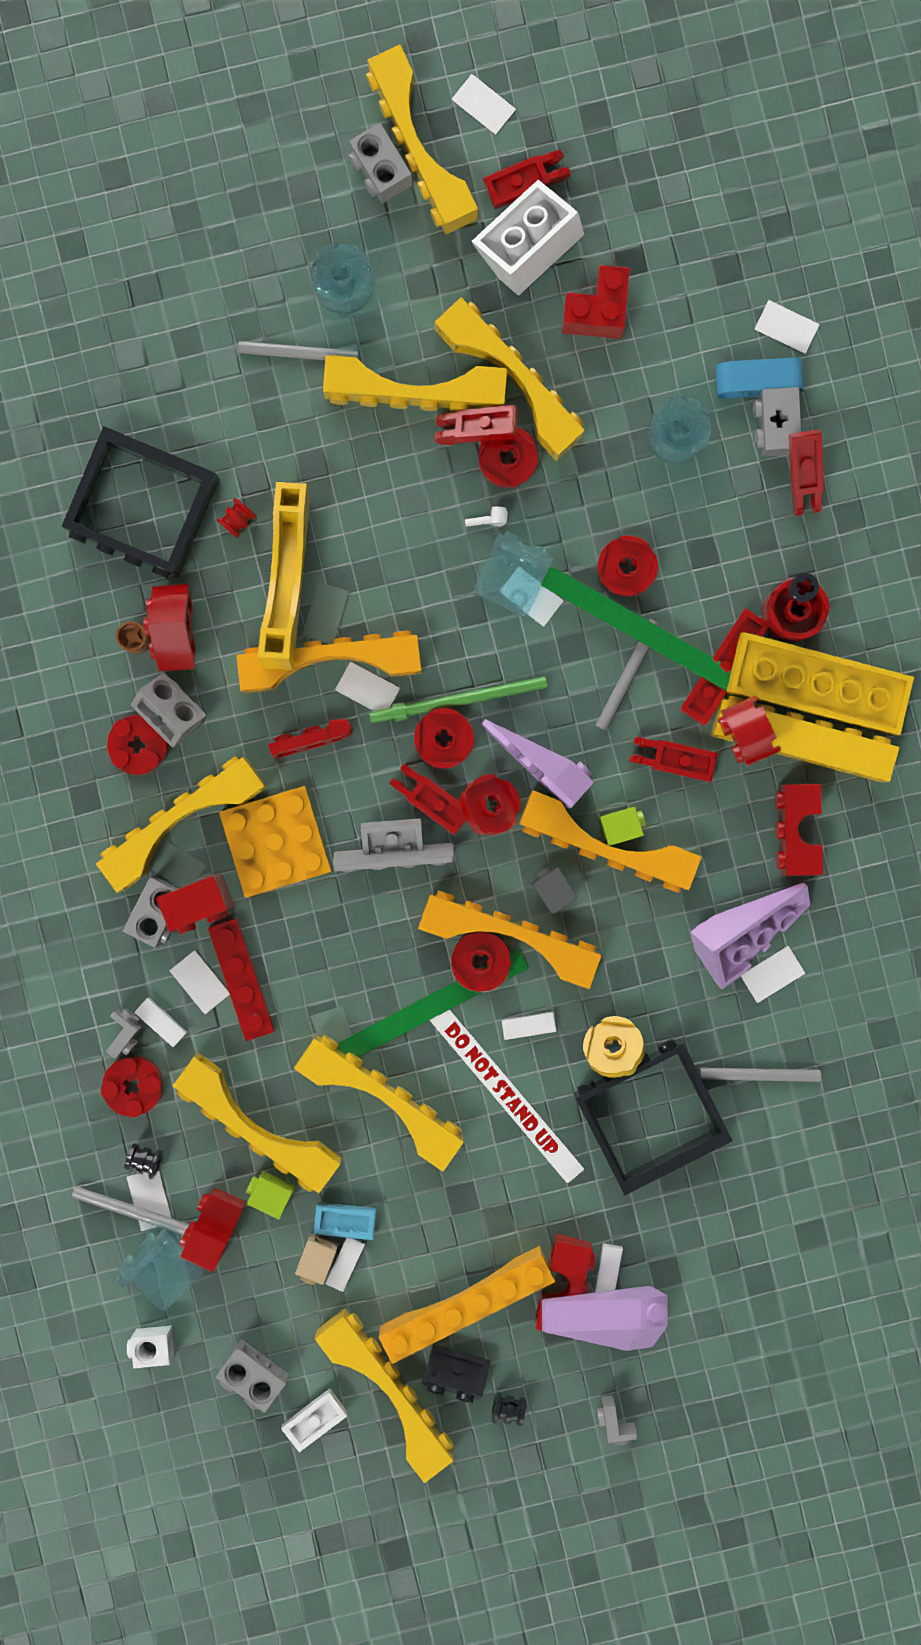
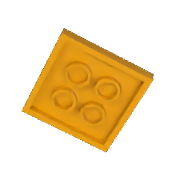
(275, 841)

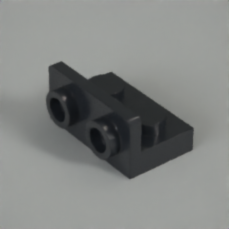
(455, 1373)

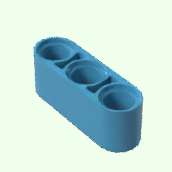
(749, 377)

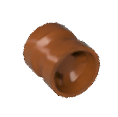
(128, 635)

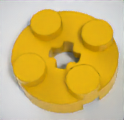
(623, 1061)

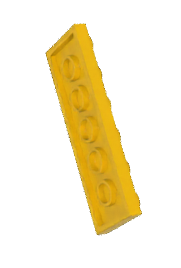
(820, 684)

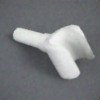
(497, 518)

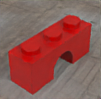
(793, 805)
(573, 1259)

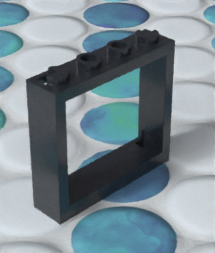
(208, 483)
(675, 1158)

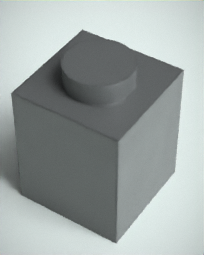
(553, 889)

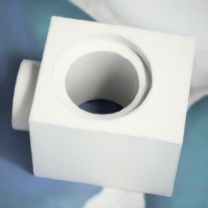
(162, 1339)

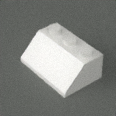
(529, 237)

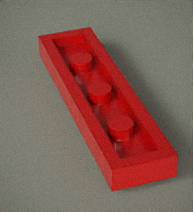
(707, 696)
(241, 979)

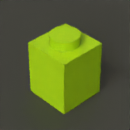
(622, 825)
(269, 1194)

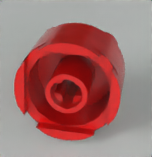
(789, 626)
(749, 731)

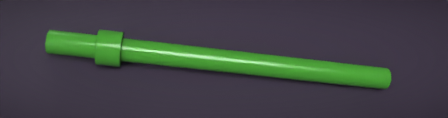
(400, 711)

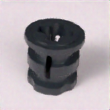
(143, 1160)
(508, 1409)

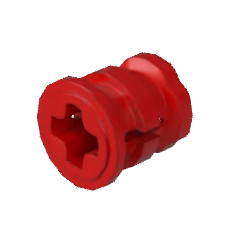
(236, 518)

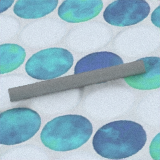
(292, 351)
(623, 684)
(760, 1074)
(129, 1210)

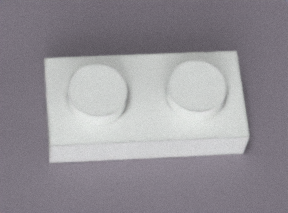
(314, 1420)

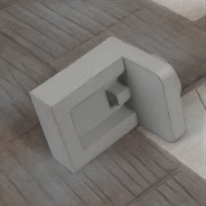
(125, 1040)
(616, 1433)

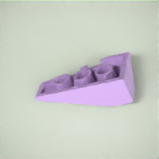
(556, 773)
(736, 935)
(613, 1318)

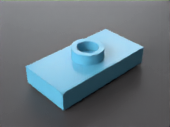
(345, 1221)

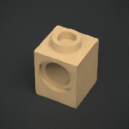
(316, 1259)

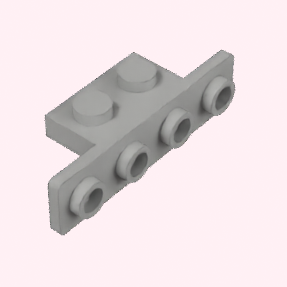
(392, 845)

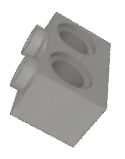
(384, 162)
(163, 704)
(147, 908)
(258, 1370)

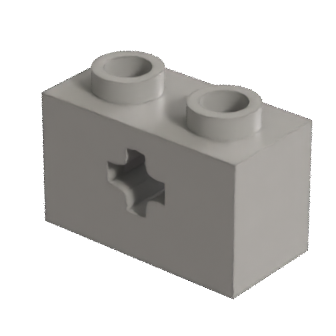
(783, 405)

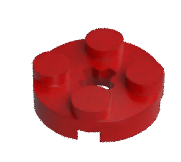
(508, 475)
(641, 556)
(456, 726)
(124, 756)
(475, 810)
(463, 961)
(131, 1068)

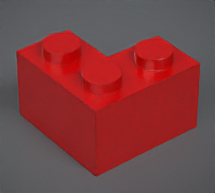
(599, 313)
(171, 627)
(195, 902)
(209, 1237)

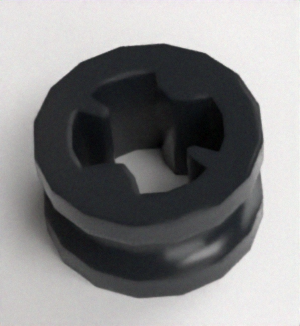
(808, 595)

